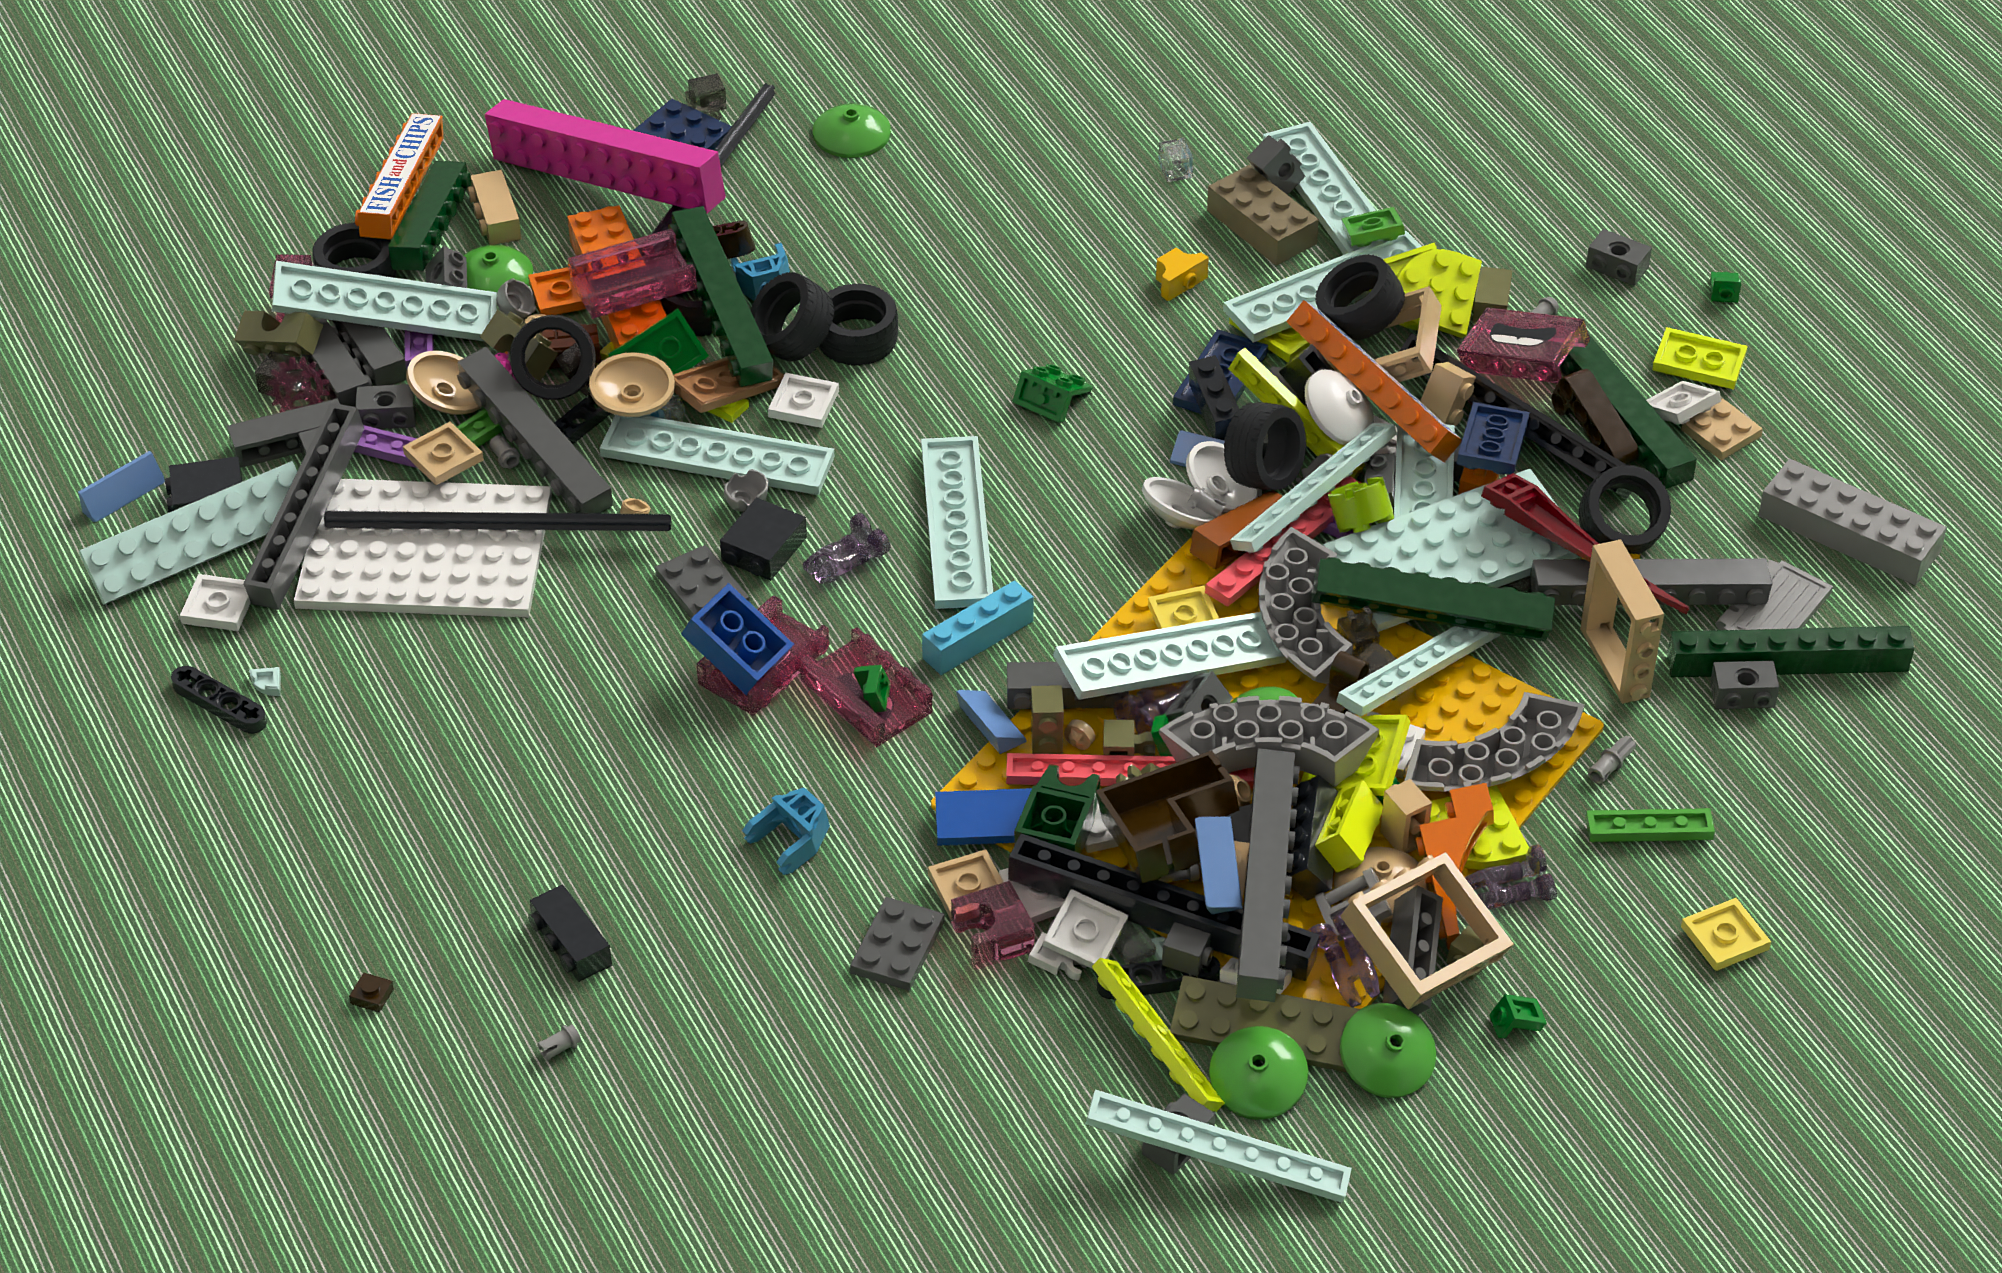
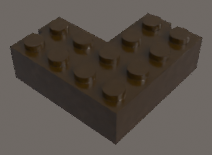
(1157, 813)

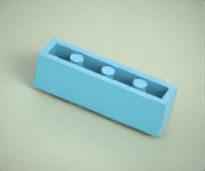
(977, 627)

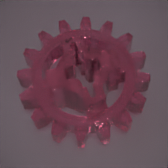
(286, 380)

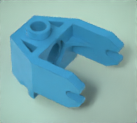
(757, 273)
(800, 814)

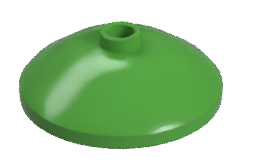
(851, 130)
(494, 265)
(1377, 1063)
(1261, 1090)

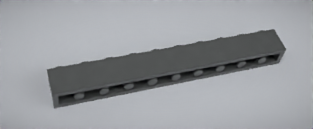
(1266, 876)

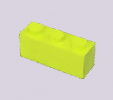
(1349, 826)

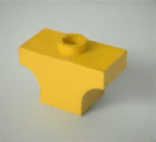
(1180, 272)

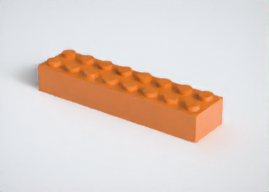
(603, 229)

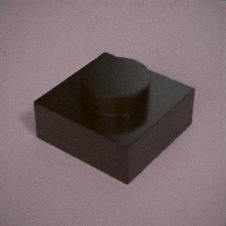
(371, 992)

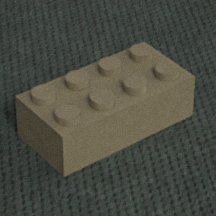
(1262, 215)

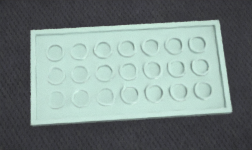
(1453, 539)

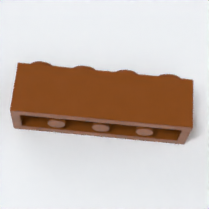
(1212, 540)

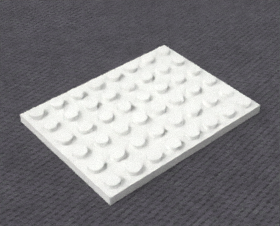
(425, 567)

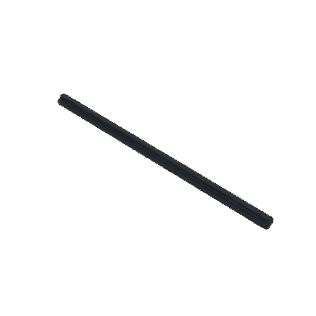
(731, 139)
(497, 521)

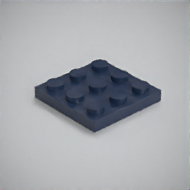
(684, 125)

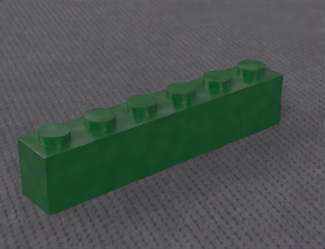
(429, 215)

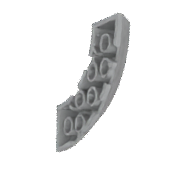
(1287, 607)
(1320, 737)
(1524, 743)

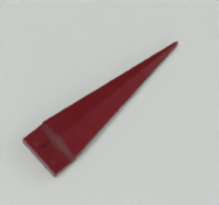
(1536, 511)

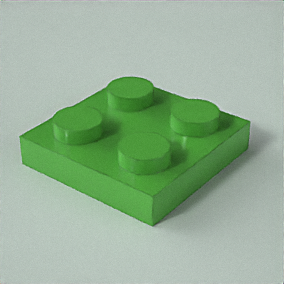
(1373, 226)

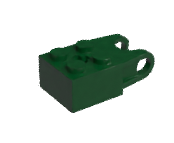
(1060, 811)

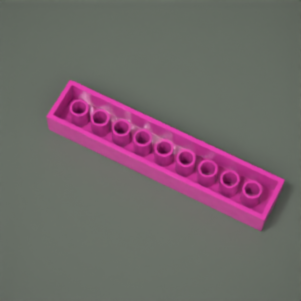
(605, 155)

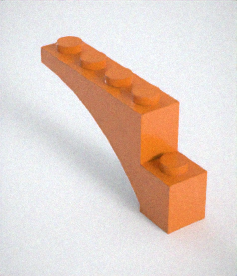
(1468, 816)

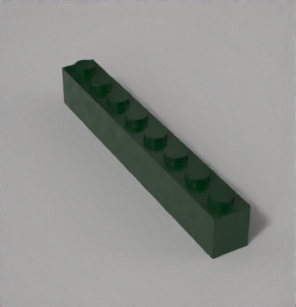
(722, 298)
(1657, 444)
(1433, 599)
(1794, 650)

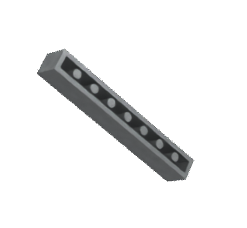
(534, 433)
(304, 506)
(1684, 579)

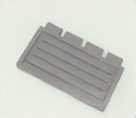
(1790, 604)

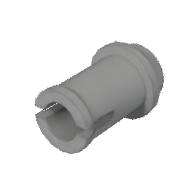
(1546, 306)
(507, 456)
(1206, 502)
(559, 1042)

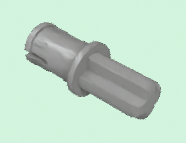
(1611, 759)

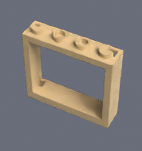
(1402, 365)
(1613, 577)
(1386, 955)

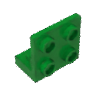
(1048, 391)

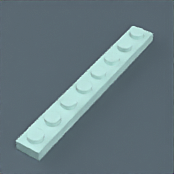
(1313, 487)
(1412, 669)
(1218, 1146)

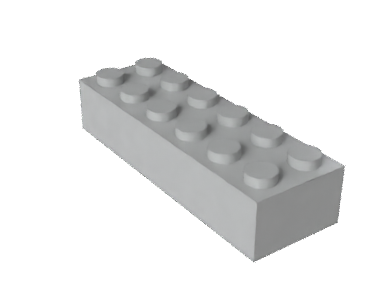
(1852, 521)

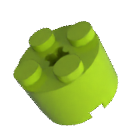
(1361, 504)

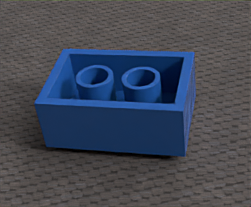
(737, 638)

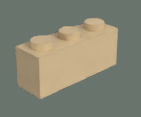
(494, 207)

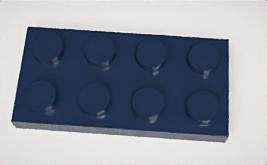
(1225, 347)
(1493, 438)

